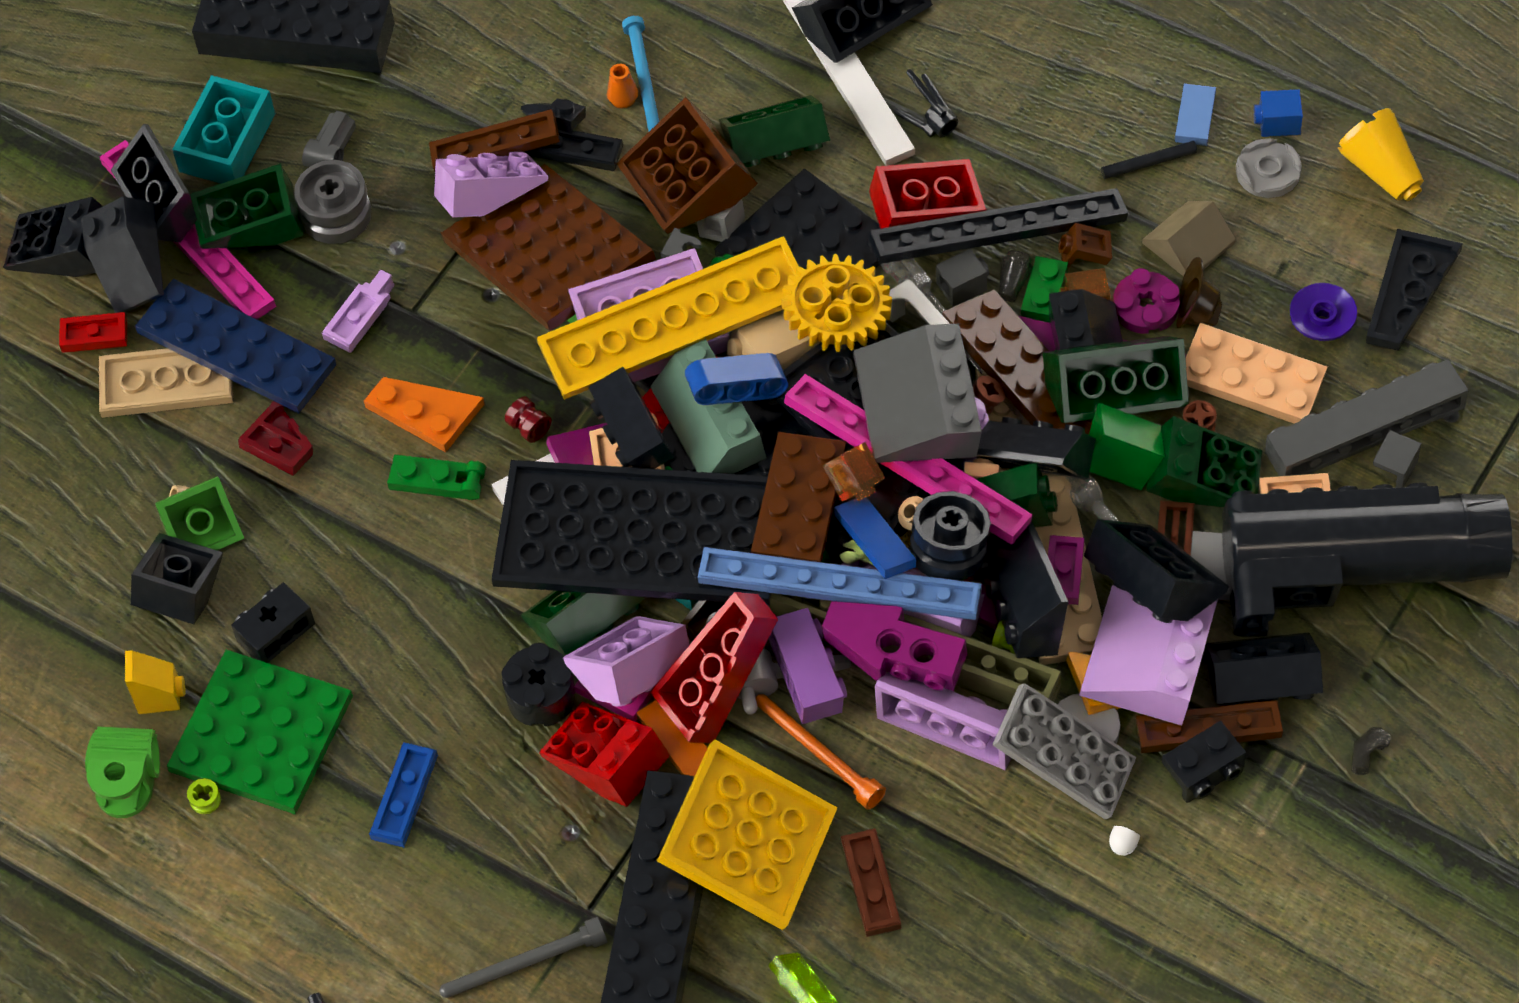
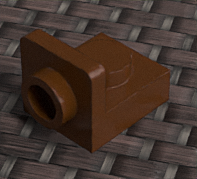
(1086, 244)

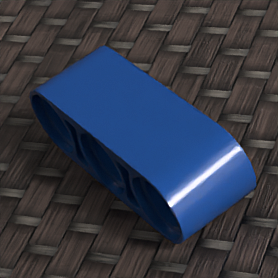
(736, 378)

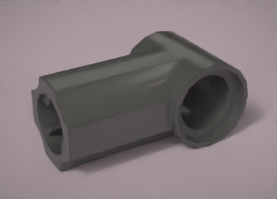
(330, 140)

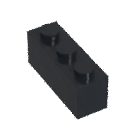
(629, 421)

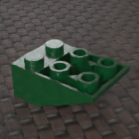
(1203, 465)

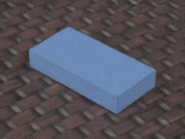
(1195, 114)

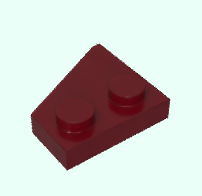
(277, 440)

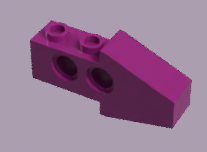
(866, 629)

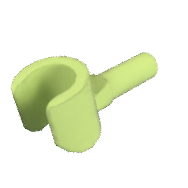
(850, 556)

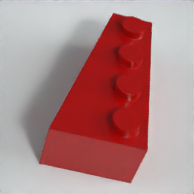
(714, 667)

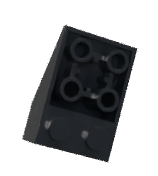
(52, 240)

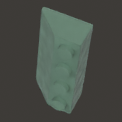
(715, 435)

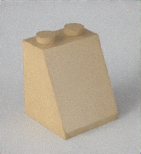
(769, 336)

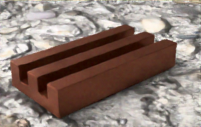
(1177, 507)

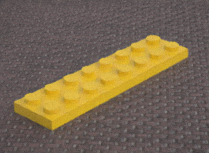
(669, 317)

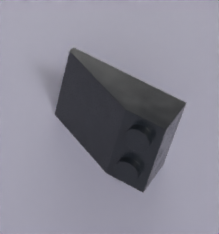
(125, 252)

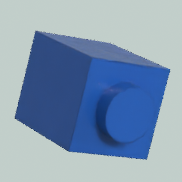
(1279, 113)

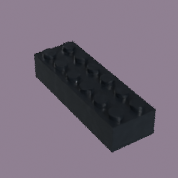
(297, 31)

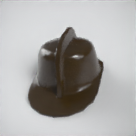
(1198, 298)

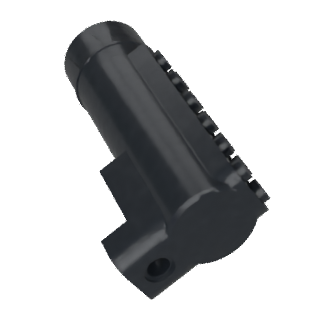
(1312, 542)

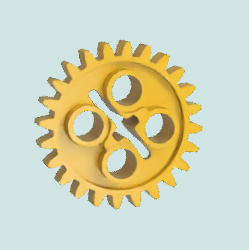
(838, 311)

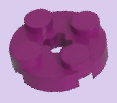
(1146, 285)

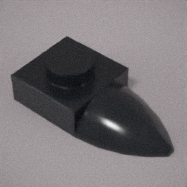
(567, 113)

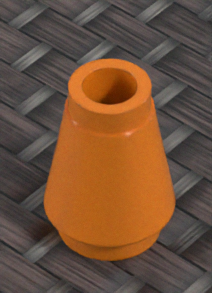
(621, 87)

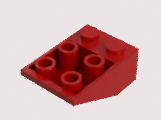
(606, 752)

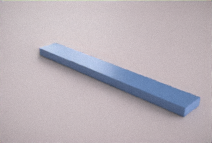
(838, 583)

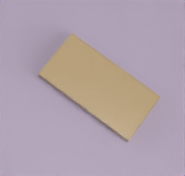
(157, 383)

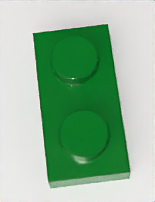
(1045, 278)

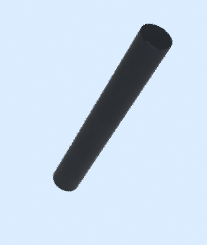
(1149, 160)

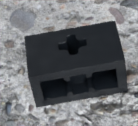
(273, 623)

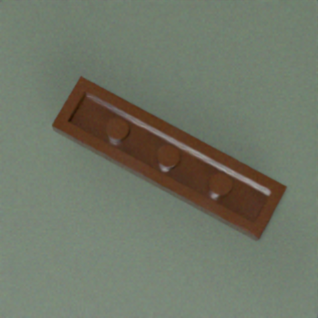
(500, 139)
(1244, 721)

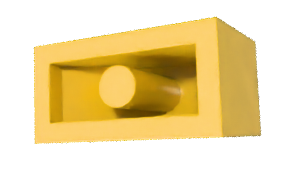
(153, 683)

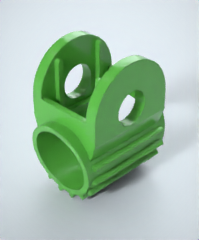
(122, 765)

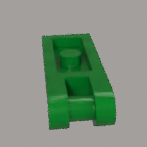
(436, 477)

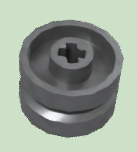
(333, 201)

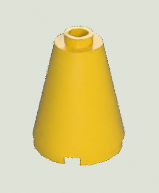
(1383, 155)

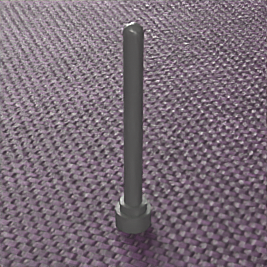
(589, 935)

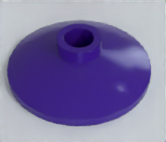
(1326, 301)

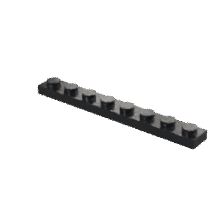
(997, 226)

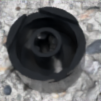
(538, 685)

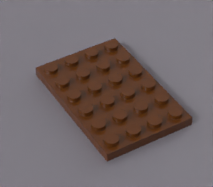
(546, 246)

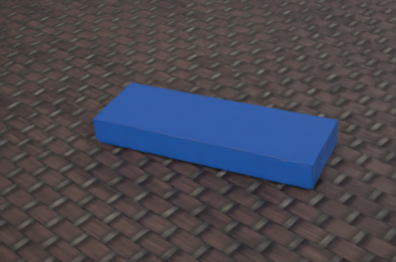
(875, 537)
(403, 794)

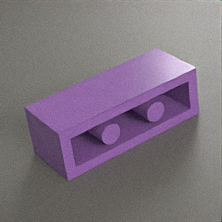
(807, 666)

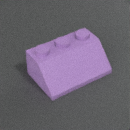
(628, 659)

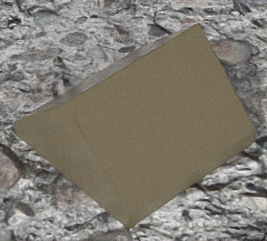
(1189, 233)

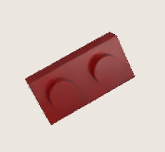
(93, 332)

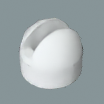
(1123, 840)

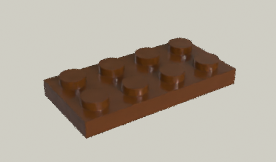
(797, 498)

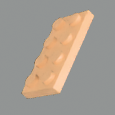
(1253, 374)

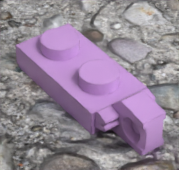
(359, 312)

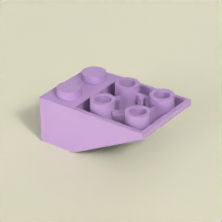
(484, 182)

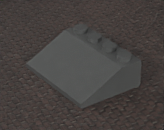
(919, 396)

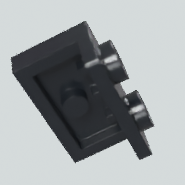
(1205, 761)

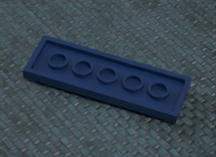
(236, 345)

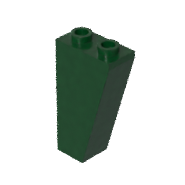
(1026, 489)

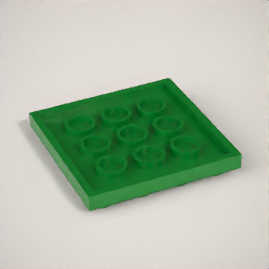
(260, 731)

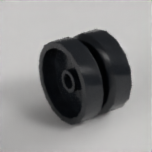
(950, 535)

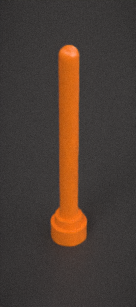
(867, 791)

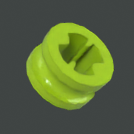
(200, 805)

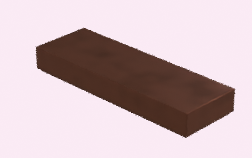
(871, 882)

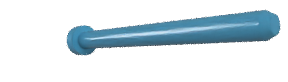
(634, 27)

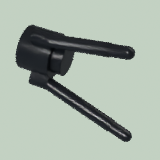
(939, 116)

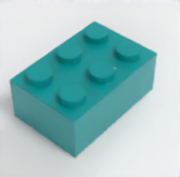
(223, 130)

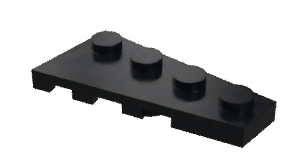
(1409, 282)

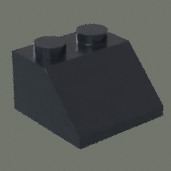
(1082, 319)
(175, 578)

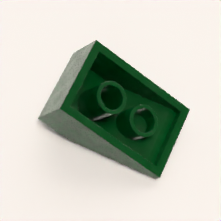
(248, 211)

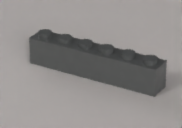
(1366, 420)

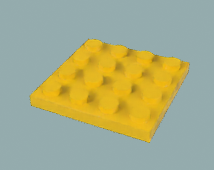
(747, 834)

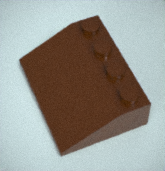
(685, 169)

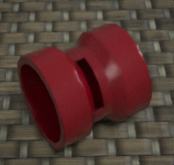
(525, 417)

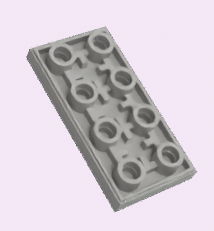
(1064, 751)

